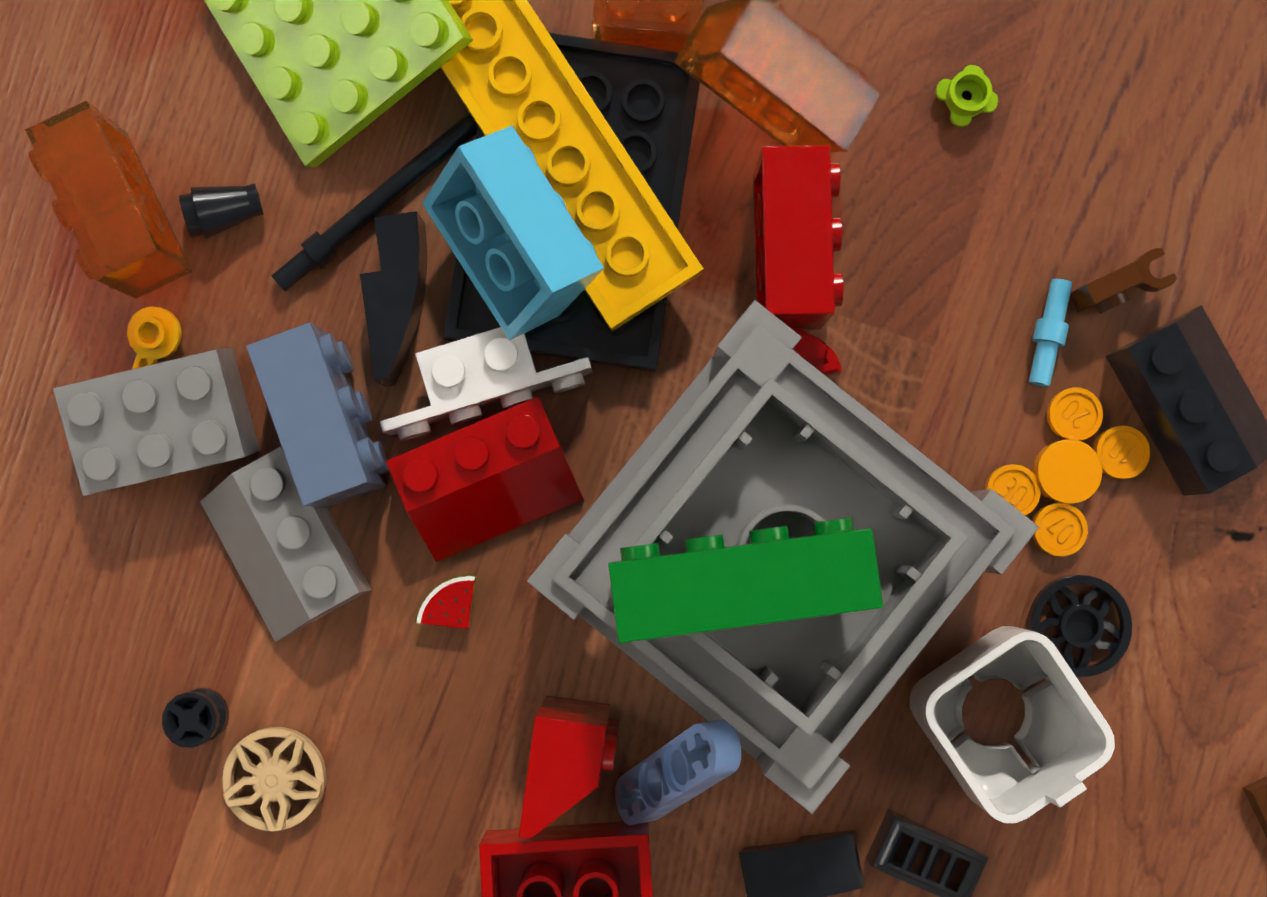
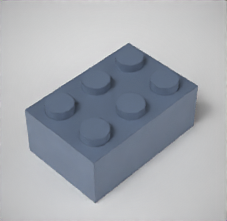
(319, 415)

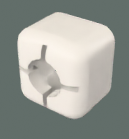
(1059, 733)

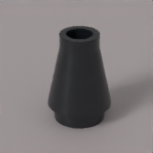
(218, 208)

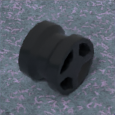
(185, 725)

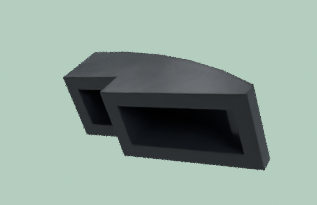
(396, 293)

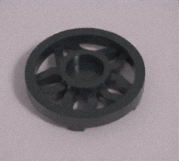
(1082, 624)

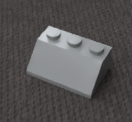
(283, 550)

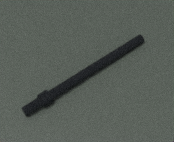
(321, 248)

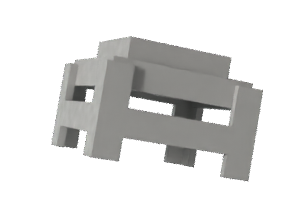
(771, 447)

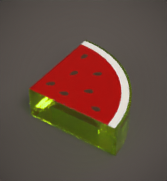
(449, 603)

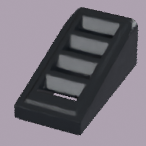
(888, 839)

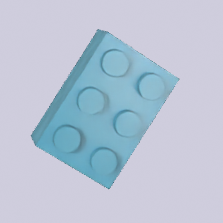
(511, 232)

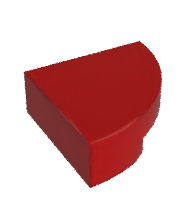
(817, 353)

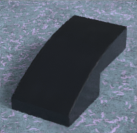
(805, 868)

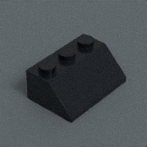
(1193, 403)

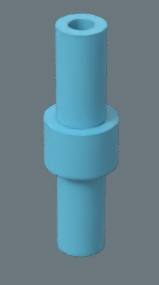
(1050, 332)

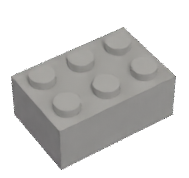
(156, 420)

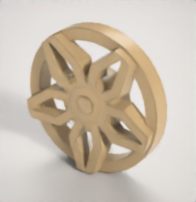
(273, 779)

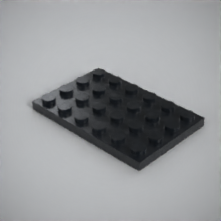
(653, 115)

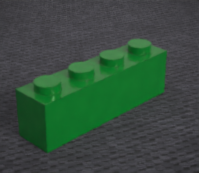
(744, 583)

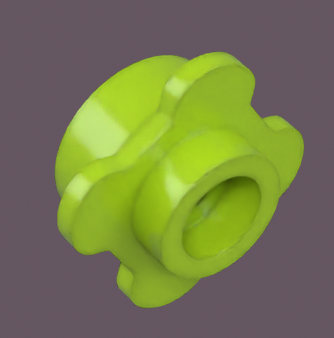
(977, 84)

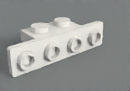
(477, 374)

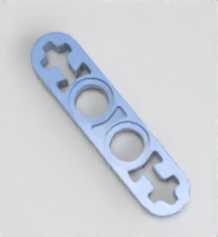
(678, 772)

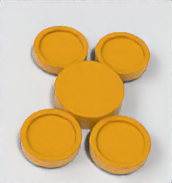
(1070, 470)

